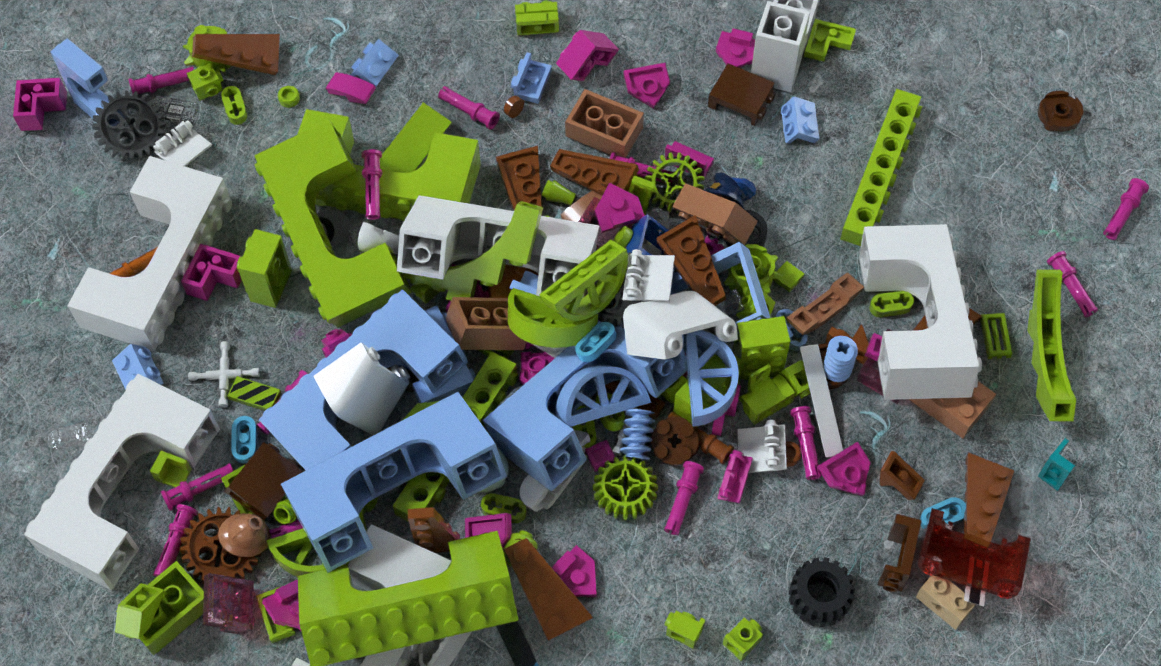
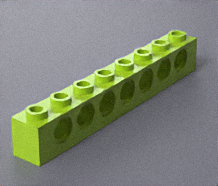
(902, 105)
(494, 368)

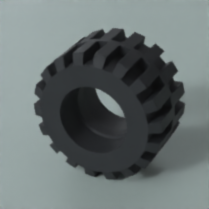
(825, 573)

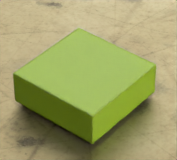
(790, 277)

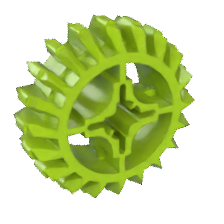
(656, 173)
(615, 487)

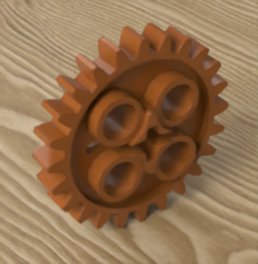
(199, 543)

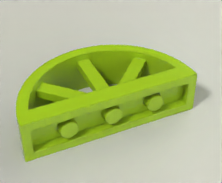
(606, 265)
(525, 318)
(294, 541)

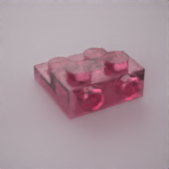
(228, 603)

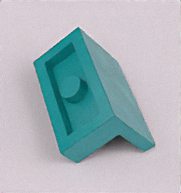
(1057, 468)

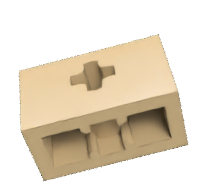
(945, 600)

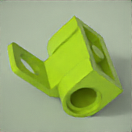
(766, 395)

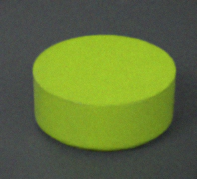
(288, 96)
(623, 236)

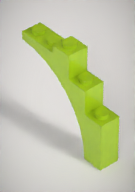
(514, 246)
(1044, 328)

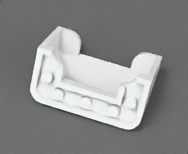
(657, 327)
(362, 389)

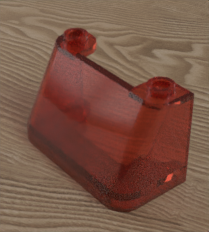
(954, 558)

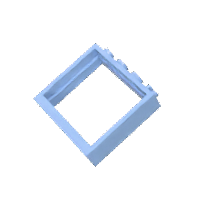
(726, 259)

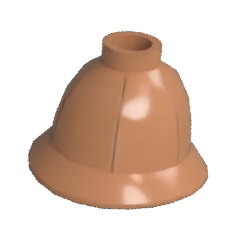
(244, 535)

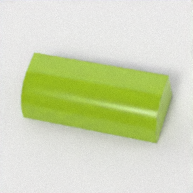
(413, 140)

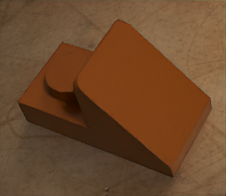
(859, 338)
(901, 476)

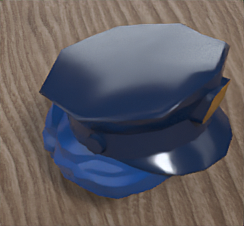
(732, 188)

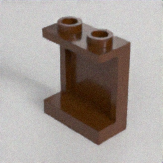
(742, 93)
(260, 480)
(903, 531)

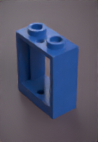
(648, 229)

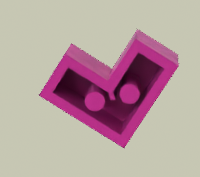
(585, 52)
(36, 97)
(208, 268)

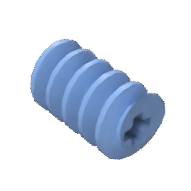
(840, 358)
(637, 434)

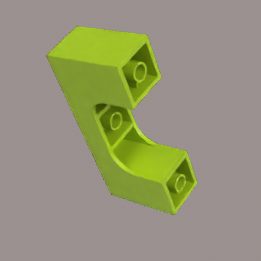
(446, 174)
(294, 178)
(353, 623)

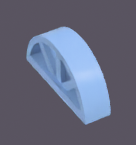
(696, 384)
(617, 403)

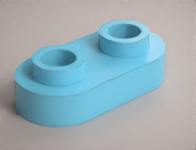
(596, 341)
(243, 441)
(946, 505)

